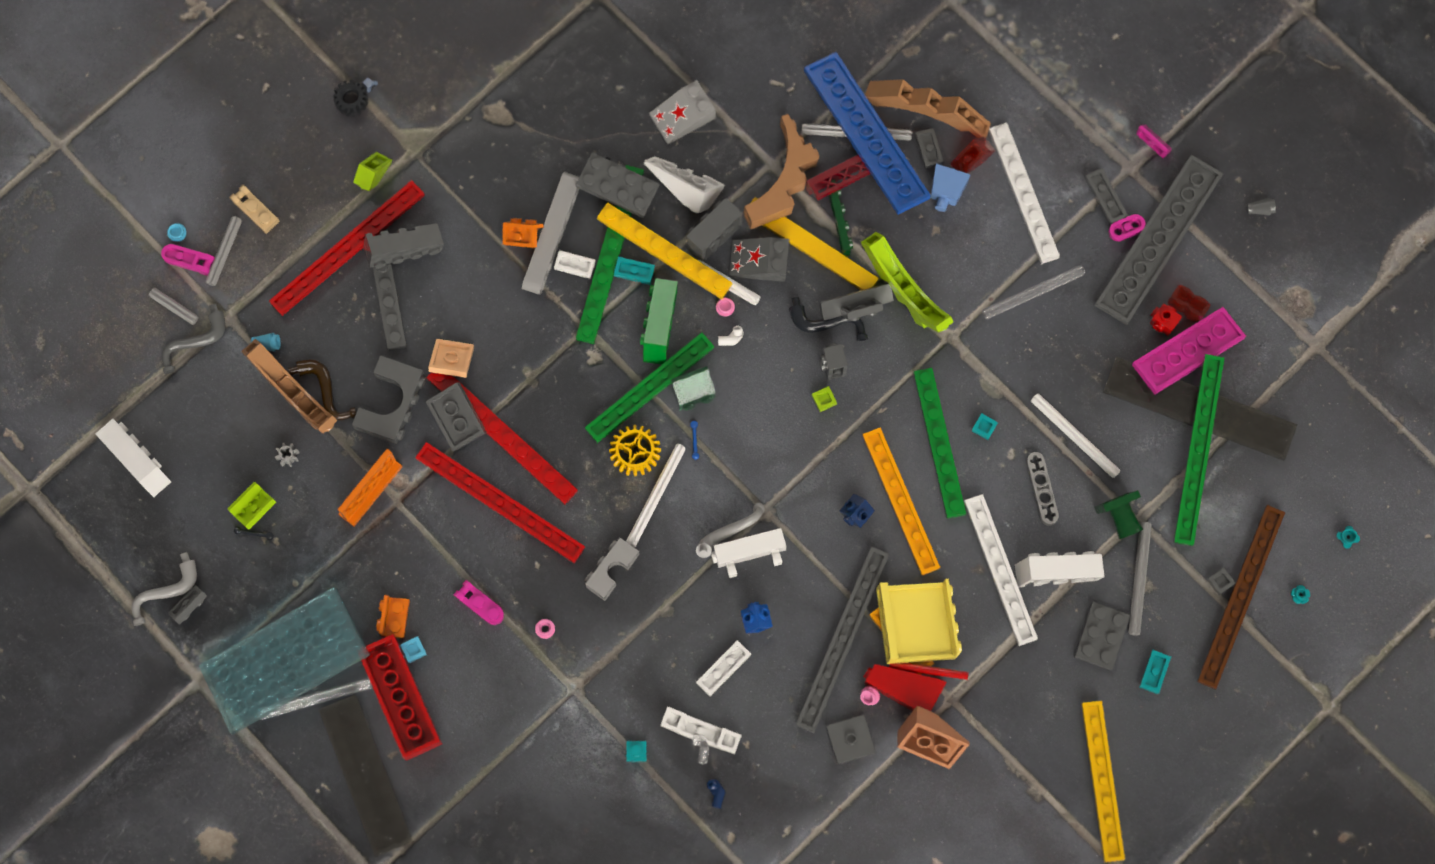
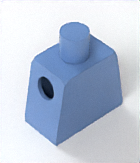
(947, 186)

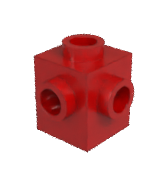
(1165, 319)

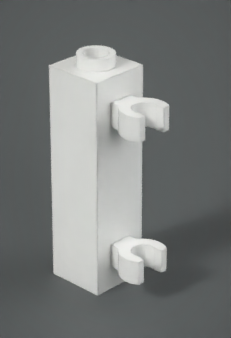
(749, 548)

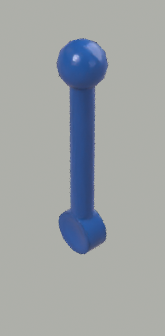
(694, 425)

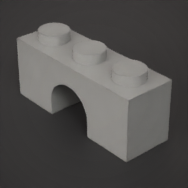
(620, 554)

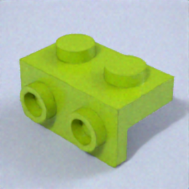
(251, 505)

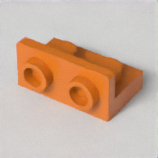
(520, 233)
(393, 617)

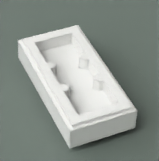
(574, 264)

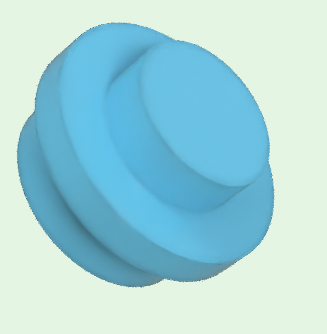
(176, 232)

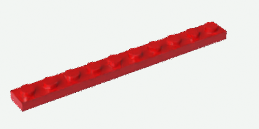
(346, 248)
(512, 443)
(500, 502)

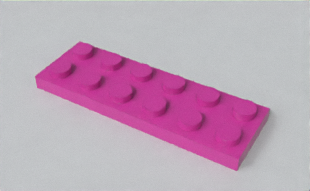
(1187, 350)

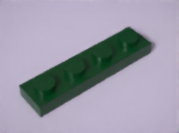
(842, 226)

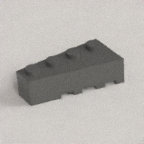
(402, 245)

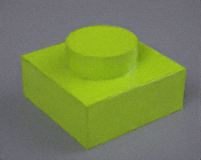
(824, 399)

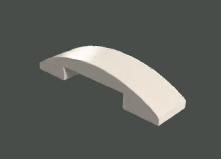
(689, 726)

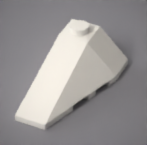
(691, 190)

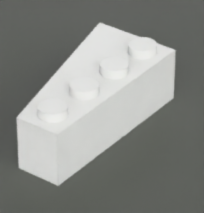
(133, 457)

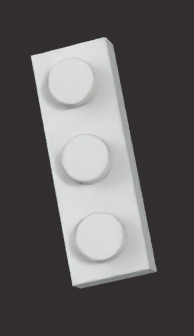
(723, 668)

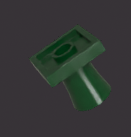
(1122, 514)

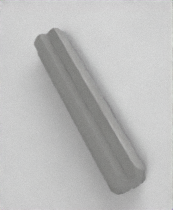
(173, 306)

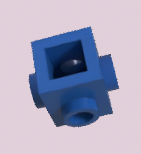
(756, 618)

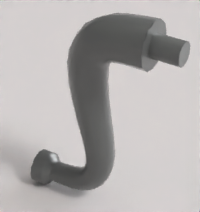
(213, 335)

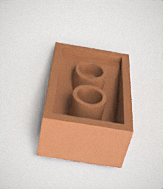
(931, 738)

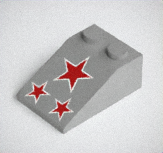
(683, 112)

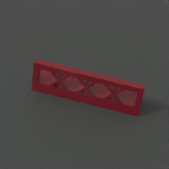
(837, 173)

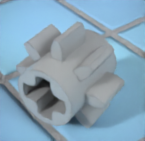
(286, 449)

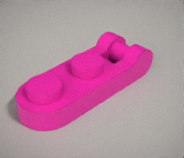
(187, 258)
(480, 604)

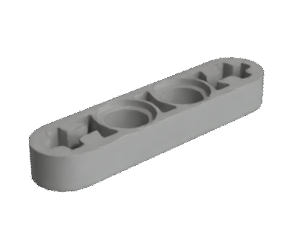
(1044, 488)

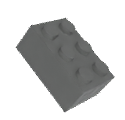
(713, 229)

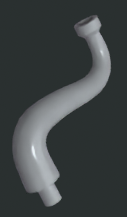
(706, 544)
(189, 576)

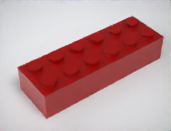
(400, 698)

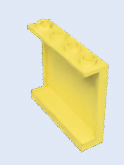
(918, 622)

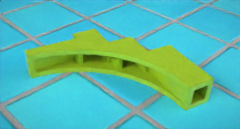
(890, 269)

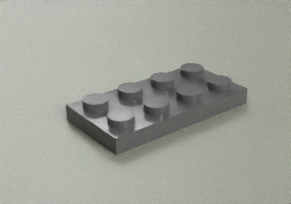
(617, 185)

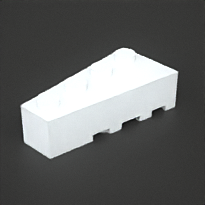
(1059, 568)

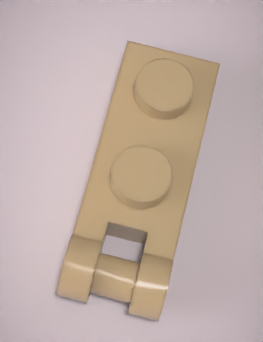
(255, 209)

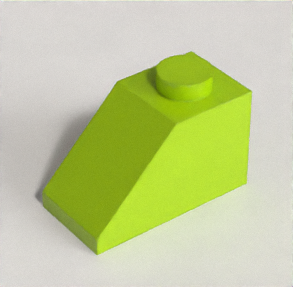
(371, 171)

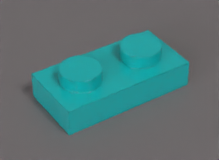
(634, 270)
(1155, 672)

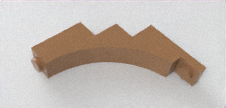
(928, 102)

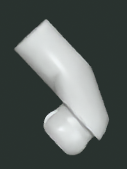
(734, 337)

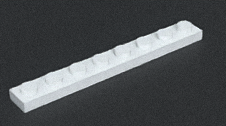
(1024, 193)
(1000, 570)

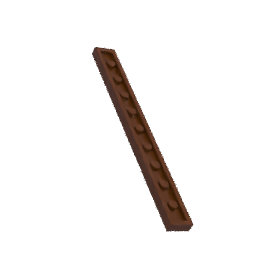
(1240, 597)

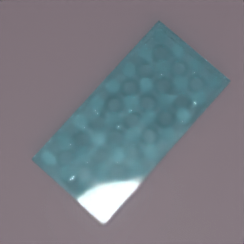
(283, 660)

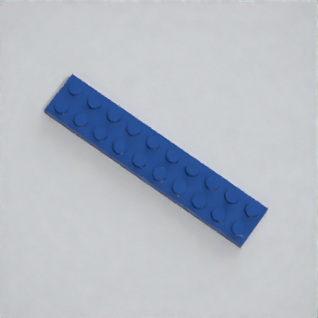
(867, 133)

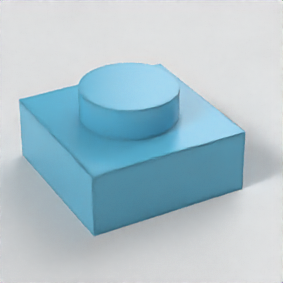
(413, 649)

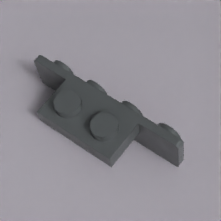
(857, 304)

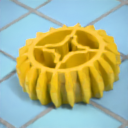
(643, 453)

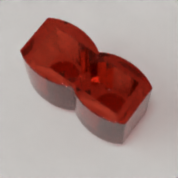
(1191, 305)

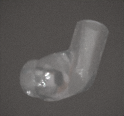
(703, 748)

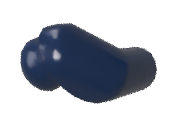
(717, 791)

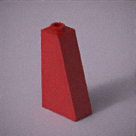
(905, 687)

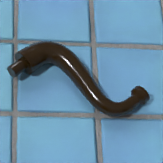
(320, 370)

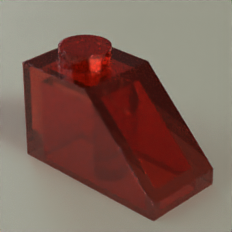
(973, 155)

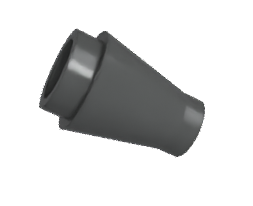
(1262, 207)

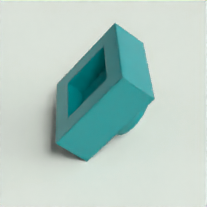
(984, 426)
(636, 751)

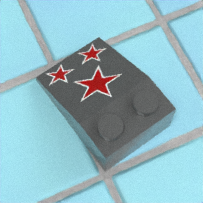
(759, 259)

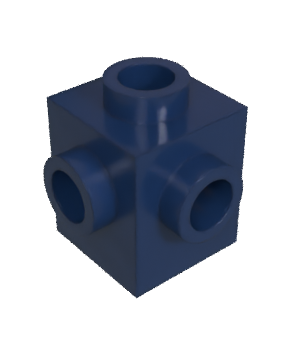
(856, 511)

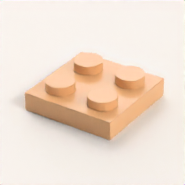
(451, 358)

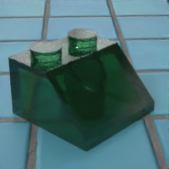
(693, 388)

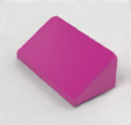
(1153, 141)

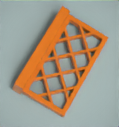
(369, 488)

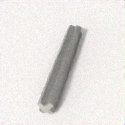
(223, 250)

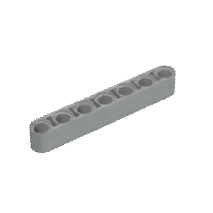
(551, 234)

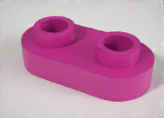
(1125, 227)

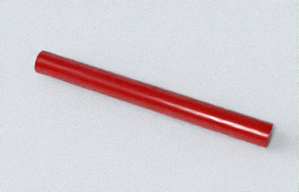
(930, 670)

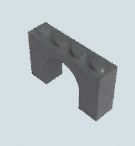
(391, 426)

